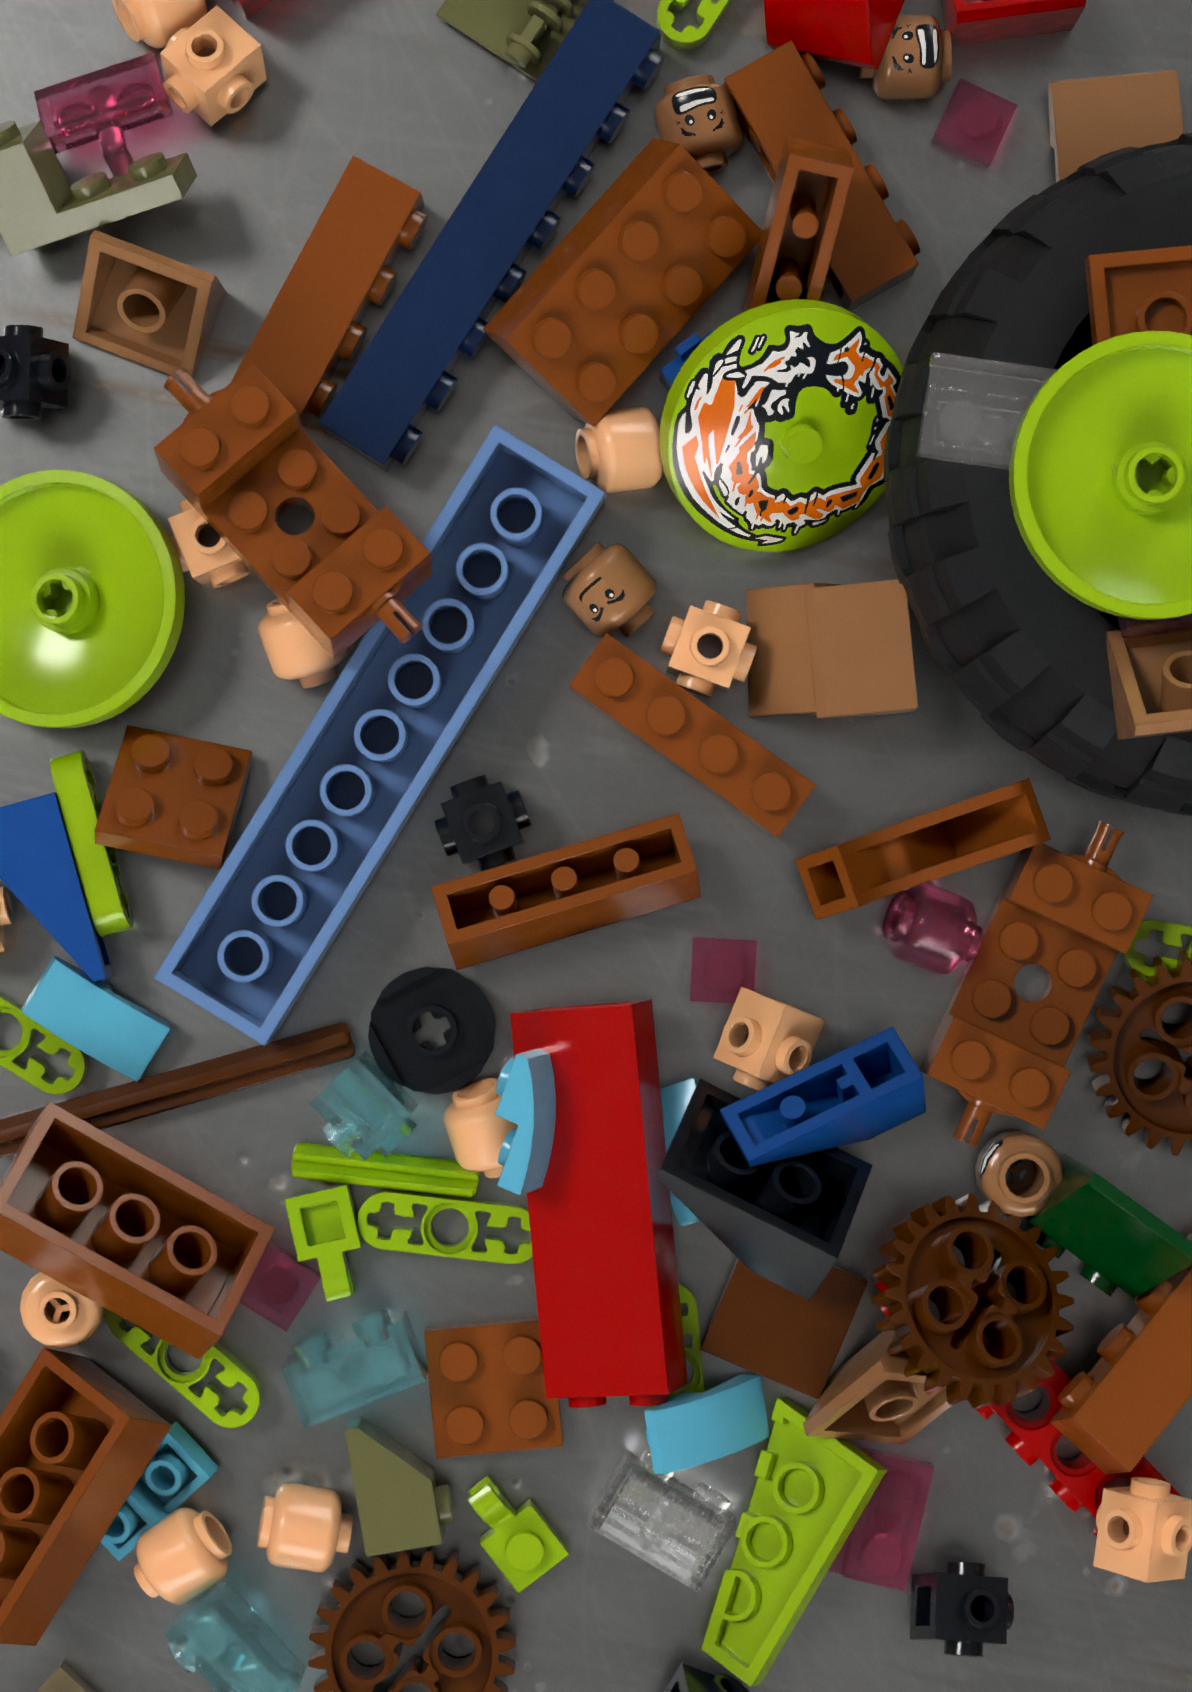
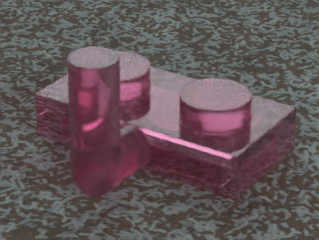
(104, 107)

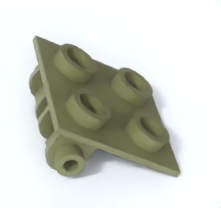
(515, 30)

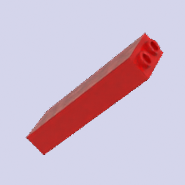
(602, 1213)

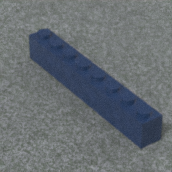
(492, 233)

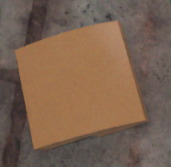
(1111, 113)

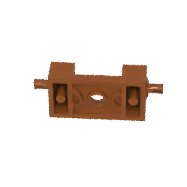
(247, 461)
(1072, 922)

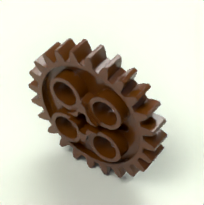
(1163, 1101)
(1019, 1330)
(368, 1616)

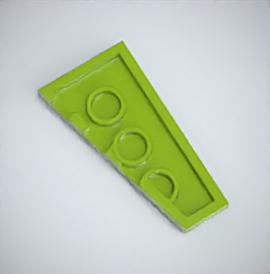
(788, 1539)

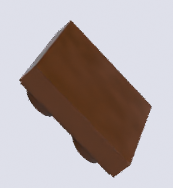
(780, 1331)

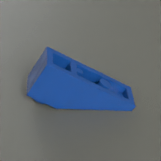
(44, 876)
(830, 1102)

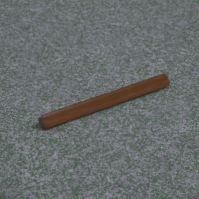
(194, 1082)

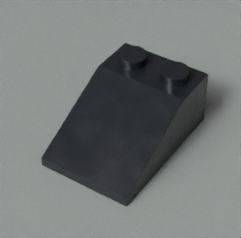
(773, 1216)

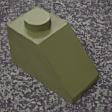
(394, 1492)

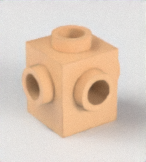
(212, 67)
(206, 564)
(701, 673)
(766, 1039)
(1144, 1531)

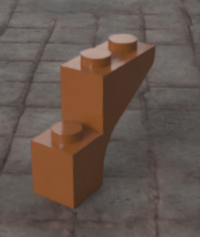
(923, 848)

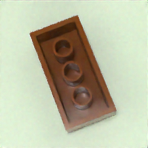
(624, 280)
(127, 1231)
(66, 1467)

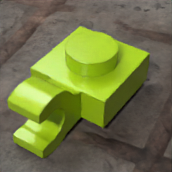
(323, 1229)
(519, 1539)

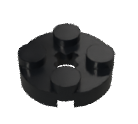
(397, 1018)

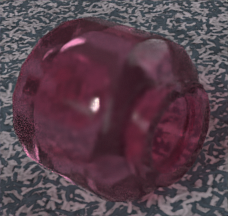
(932, 928)

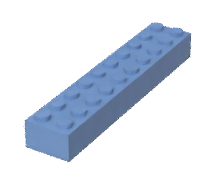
(380, 739)

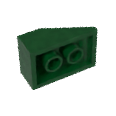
(1109, 1233)

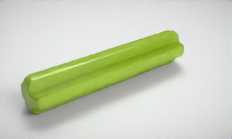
(392, 1172)

